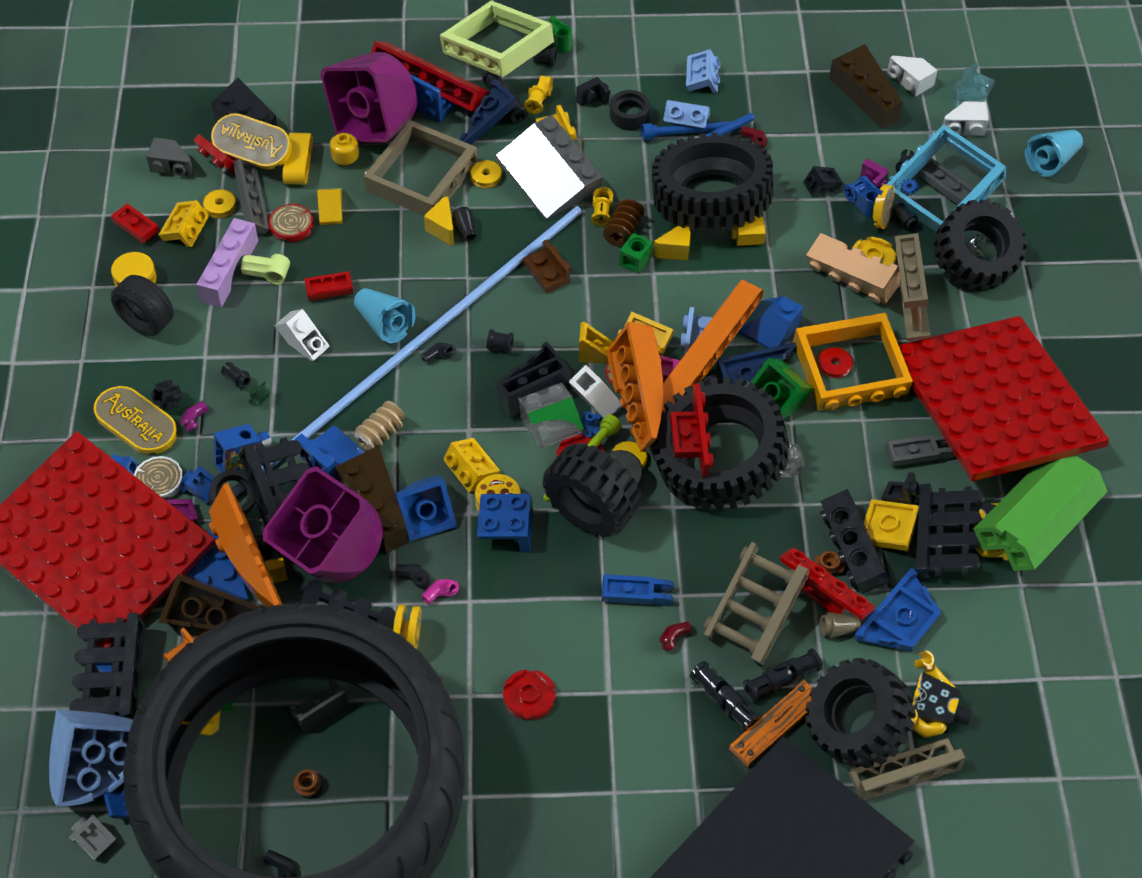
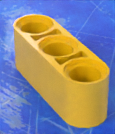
(298, 164)

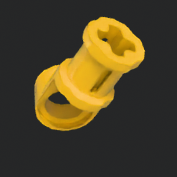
(538, 94)
(602, 206)

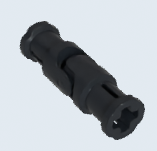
(515, 115)
(782, 676)
(727, 698)

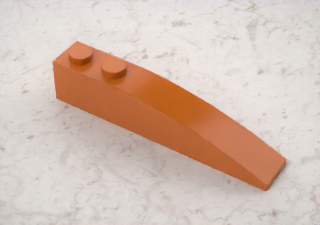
(638, 379)
(241, 546)

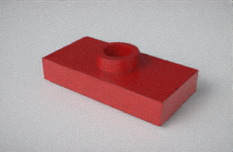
(328, 286)

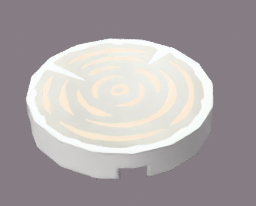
(161, 475)

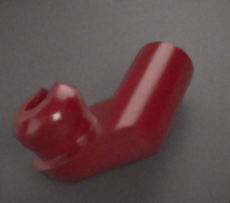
(755, 134)
(672, 632)

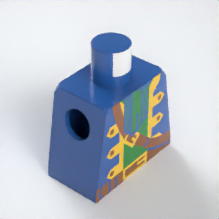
(231, 441)

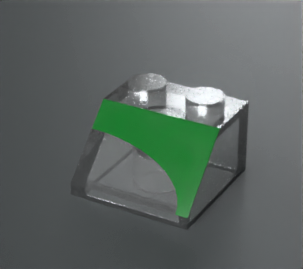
(550, 415)

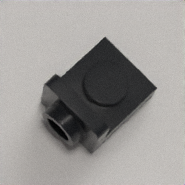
(591, 91)
(821, 178)

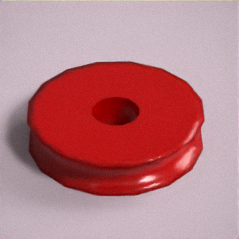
(838, 355)

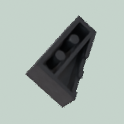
(241, 100)
(537, 373)

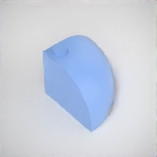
(86, 755)

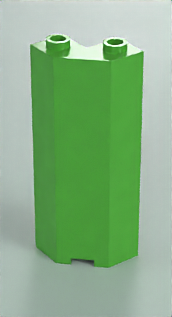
(1041, 511)

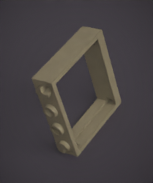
(407, 198)

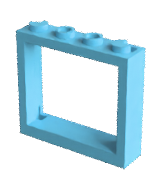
(925, 152)

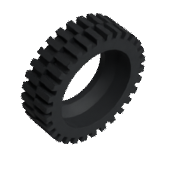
(712, 157)
(726, 404)

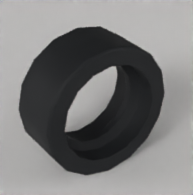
(632, 98)
(232, 475)

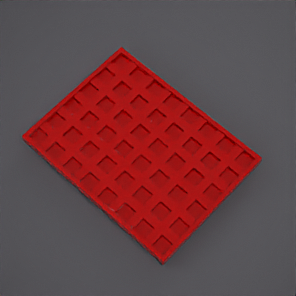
(999, 398)
(95, 537)

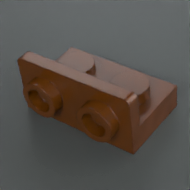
(548, 267)

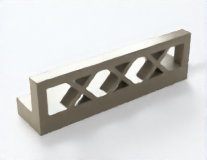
(907, 775)

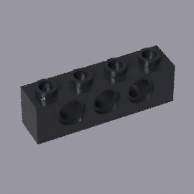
(871, 573)

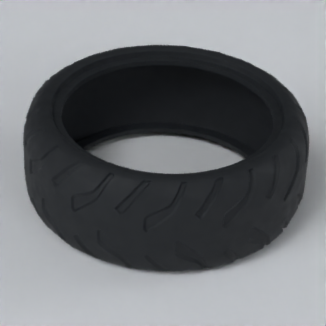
(277, 646)

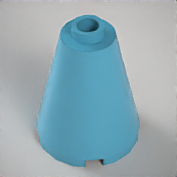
(1052, 150)
(385, 314)

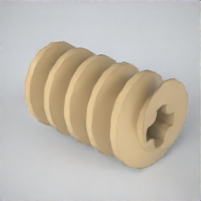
(379, 425)

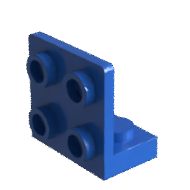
(430, 100)
(328, 450)
(506, 518)

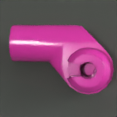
(440, 587)

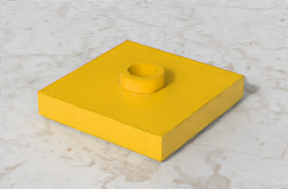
(891, 524)

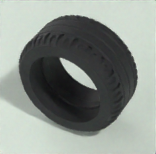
(142, 305)

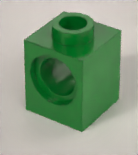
(635, 253)

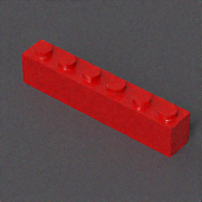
(451, 86)

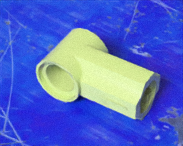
(272, 269)

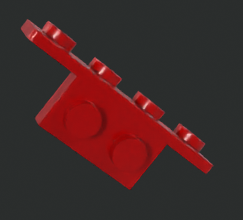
(689, 432)
(826, 589)

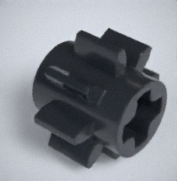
(166, 394)

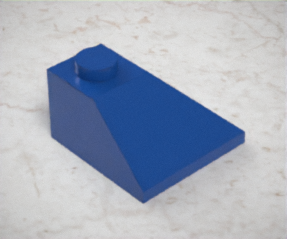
(773, 322)
(426, 507)

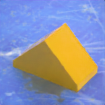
(330, 206)
(439, 221)
(673, 244)
(592, 345)

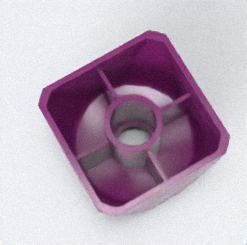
(369, 96)
(325, 528)

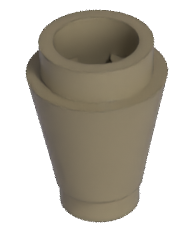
(838, 624)

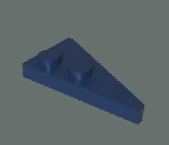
(489, 112)
(748, 364)

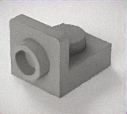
(91, 836)

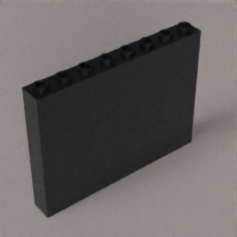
(791, 824)

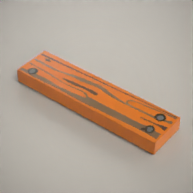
(772, 725)

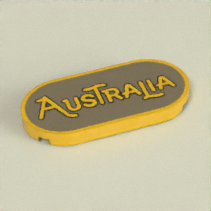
(251, 141)
(135, 420)

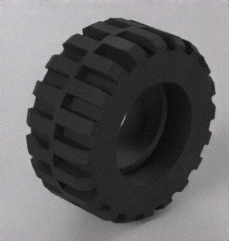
(998, 227)
(592, 489)
(885, 730)

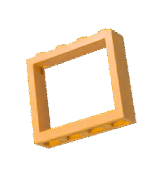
(847, 330)

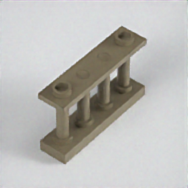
(912, 287)
(771, 625)

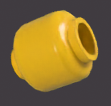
(344, 149)

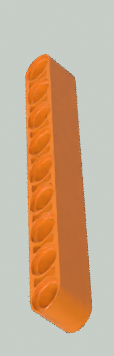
(712, 341)

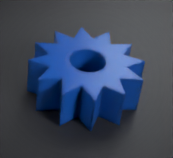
(913, 184)

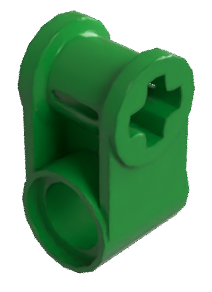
(562, 35)

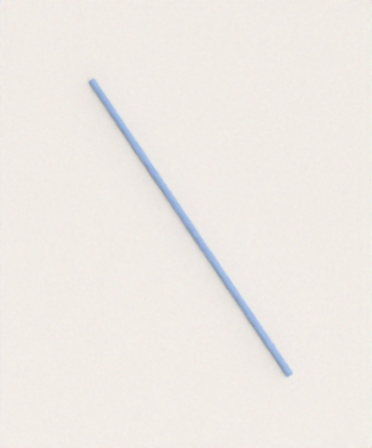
(429, 332)

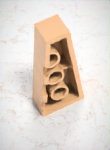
(854, 268)

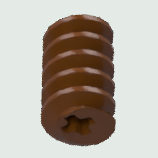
(623, 222)

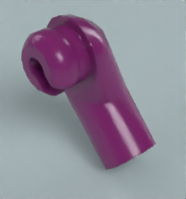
(192, 413)

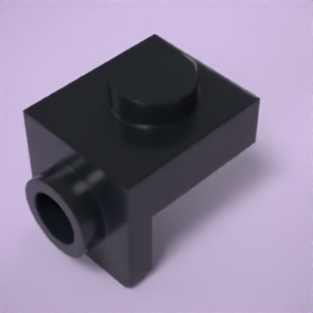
(902, 492)

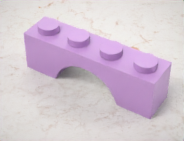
(217, 277)

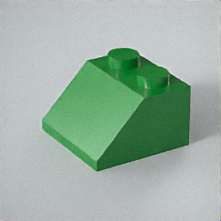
(783, 385)

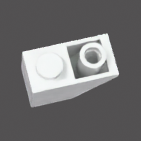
(912, 73)
(968, 119)
(302, 334)
(595, 392)

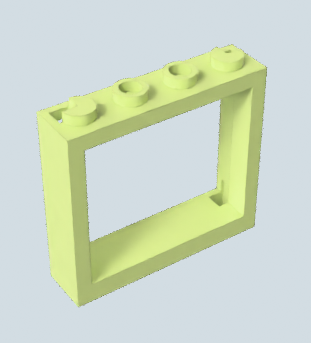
(456, 42)

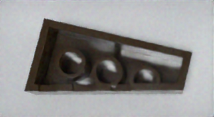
(866, 85)
(370, 479)
(202, 604)

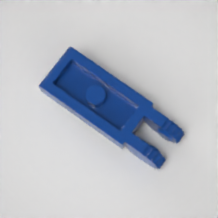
(636, 590)

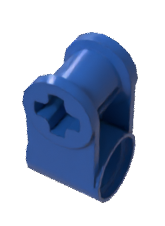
(862, 195)

